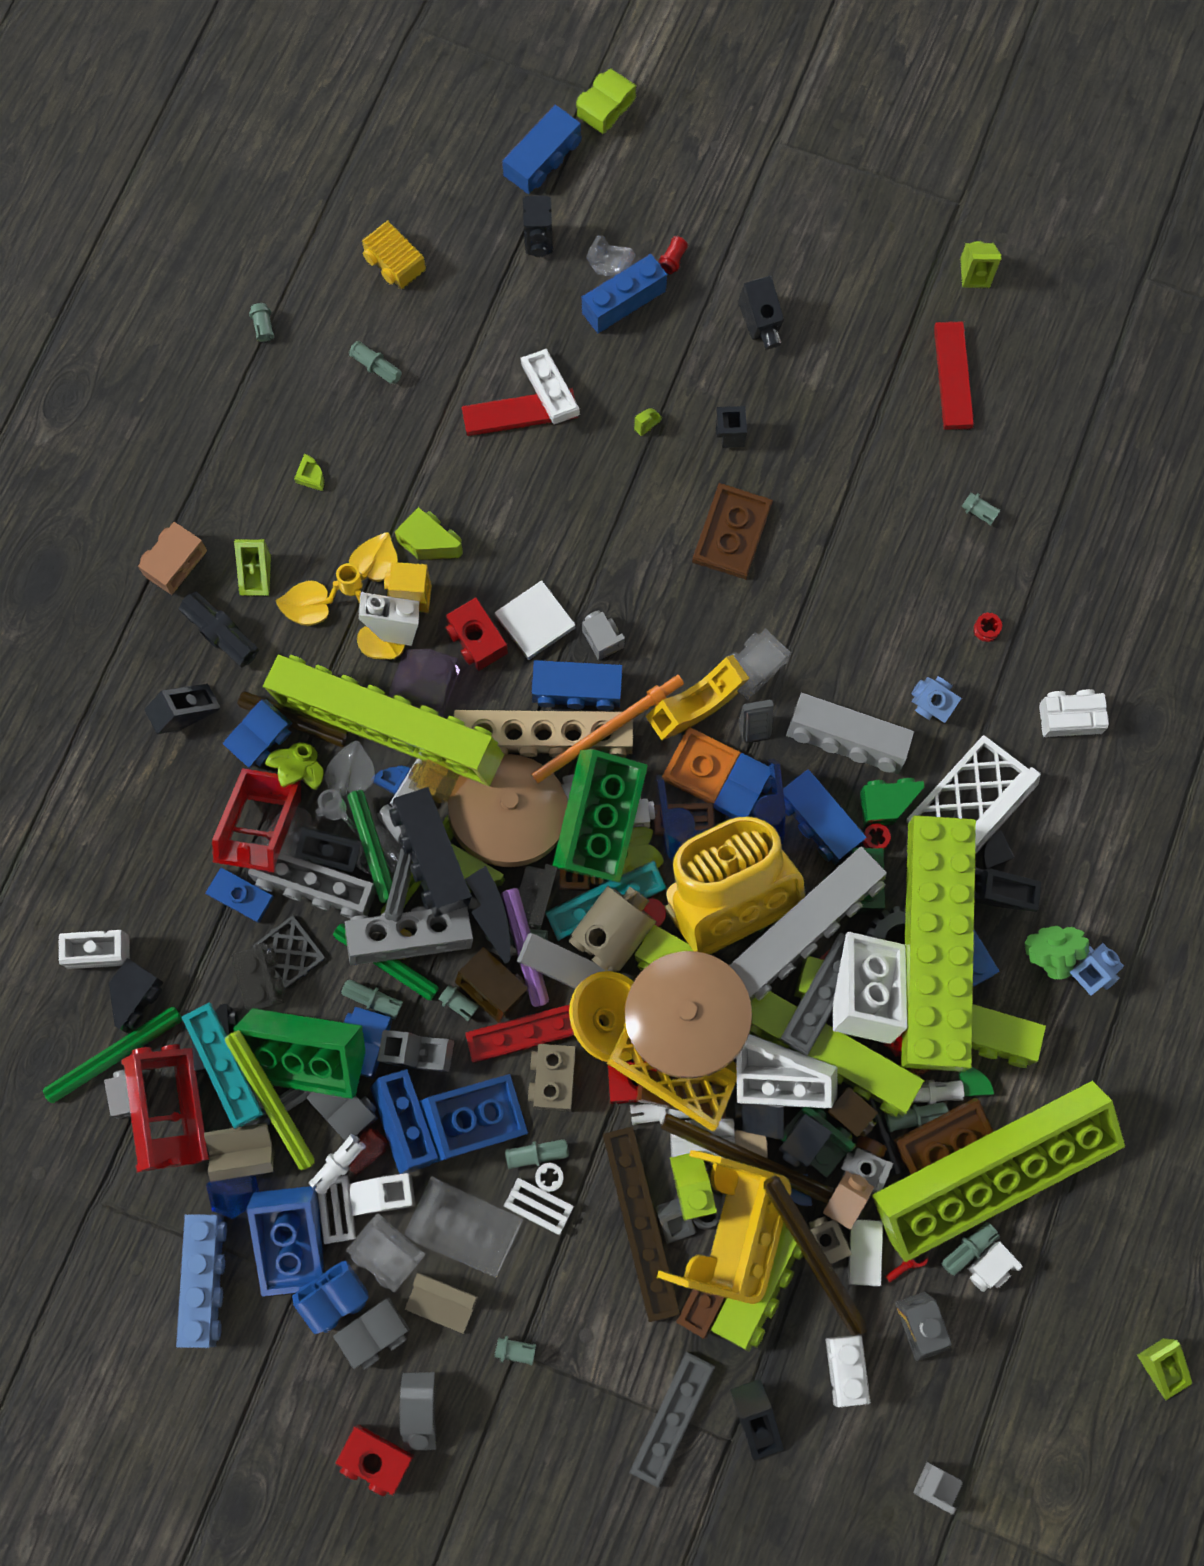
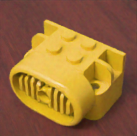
(731, 884)

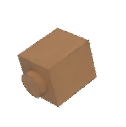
(849, 1199)

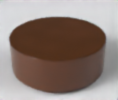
(871, 1146)

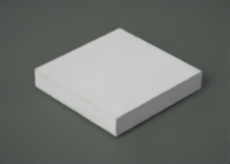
(535, 620)

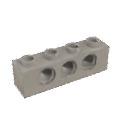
(397, 946)

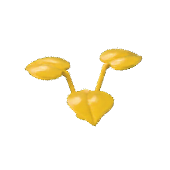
(308, 600)

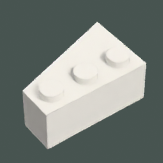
(783, 1076)

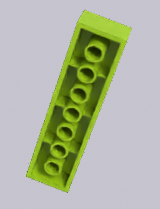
(384, 719)
(939, 943)
(999, 1170)

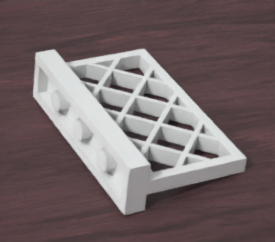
(998, 810)

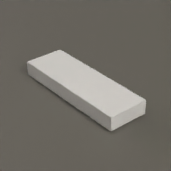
(550, 386)

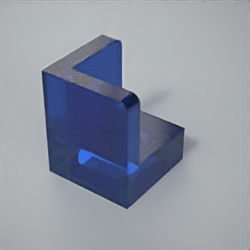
(232, 1195)

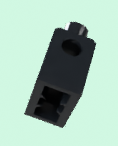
(762, 311)

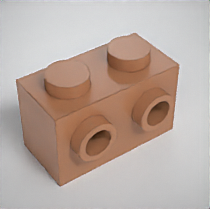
(172, 557)

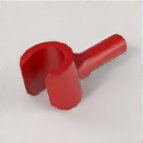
(905, 1266)

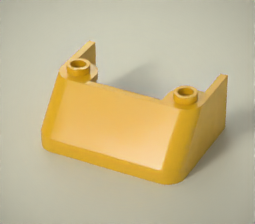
(744, 1237)

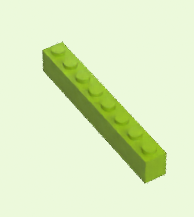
(992, 1031)

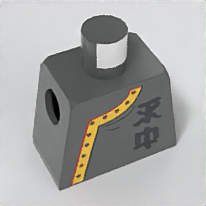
(923, 1325)

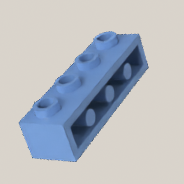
(201, 1281)

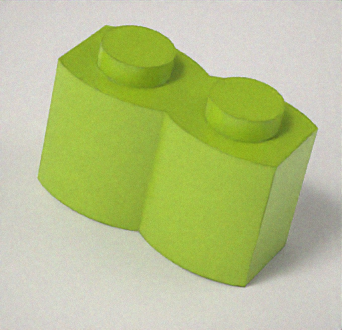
(605, 100)

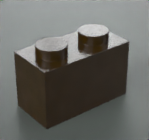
(491, 984)
(851, 1113)

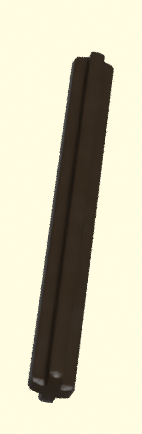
(742, 1155)
(814, 1255)

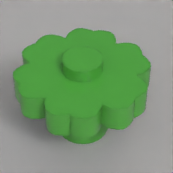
(1057, 950)

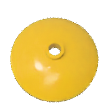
(602, 997)

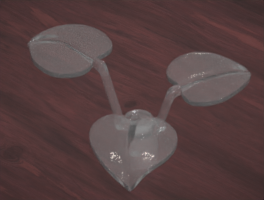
(347, 771)

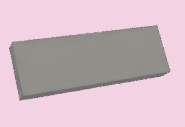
(556, 961)

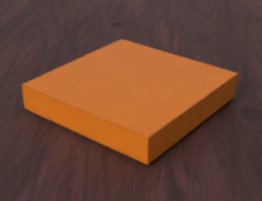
(700, 765)

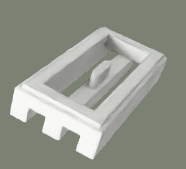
(515, 1194)
(337, 1213)

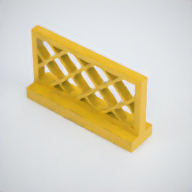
(638, 1072)

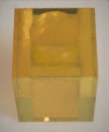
(436, 777)

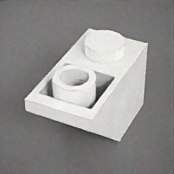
(390, 617)
(382, 1194)

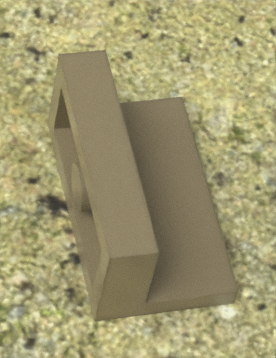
(239, 1152)
(441, 1303)

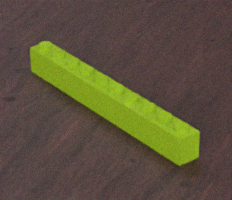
(856, 1064)

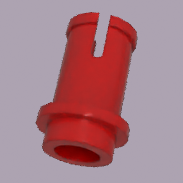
(671, 259)

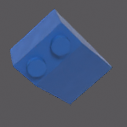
(473, 1117)
(286, 1239)

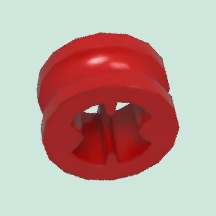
(985, 619)
(886, 836)

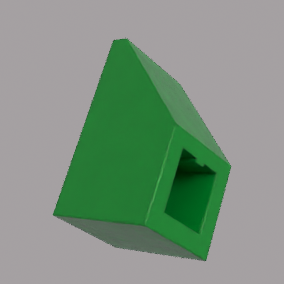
(887, 802)

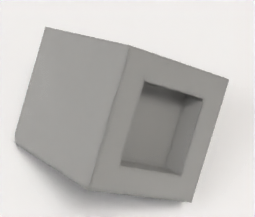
(938, 1487)

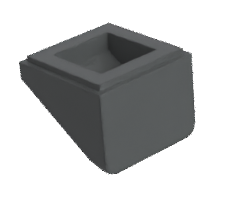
(672, 1221)

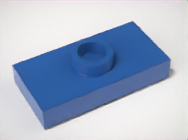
(239, 895)

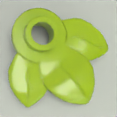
(295, 767)
(640, 851)

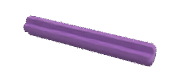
(520, 930)

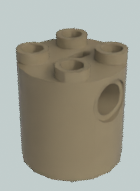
(618, 920)

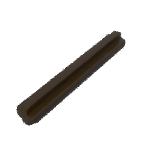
(300, 721)

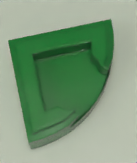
(975, 1083)

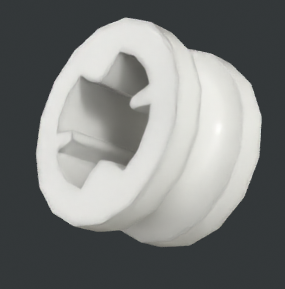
(543, 1170)

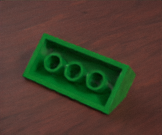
(600, 815)
(306, 1051)

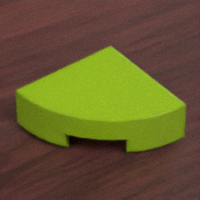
(646, 421)
(310, 474)

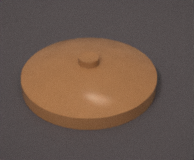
(511, 819)
(688, 1014)

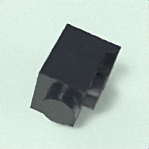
(731, 426)

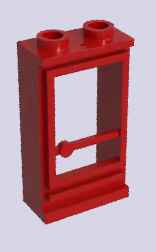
(258, 787)
(168, 1151)

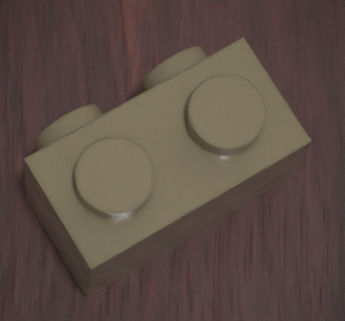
(553, 1077)

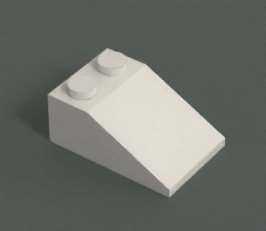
(871, 989)

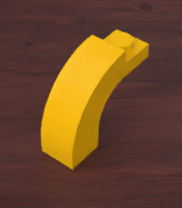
(700, 701)

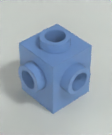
(944, 703)
(1098, 969)

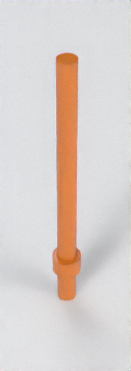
(653, 697)

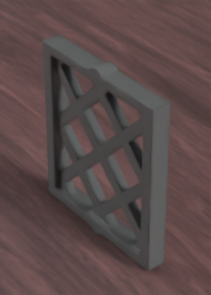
(303, 971)

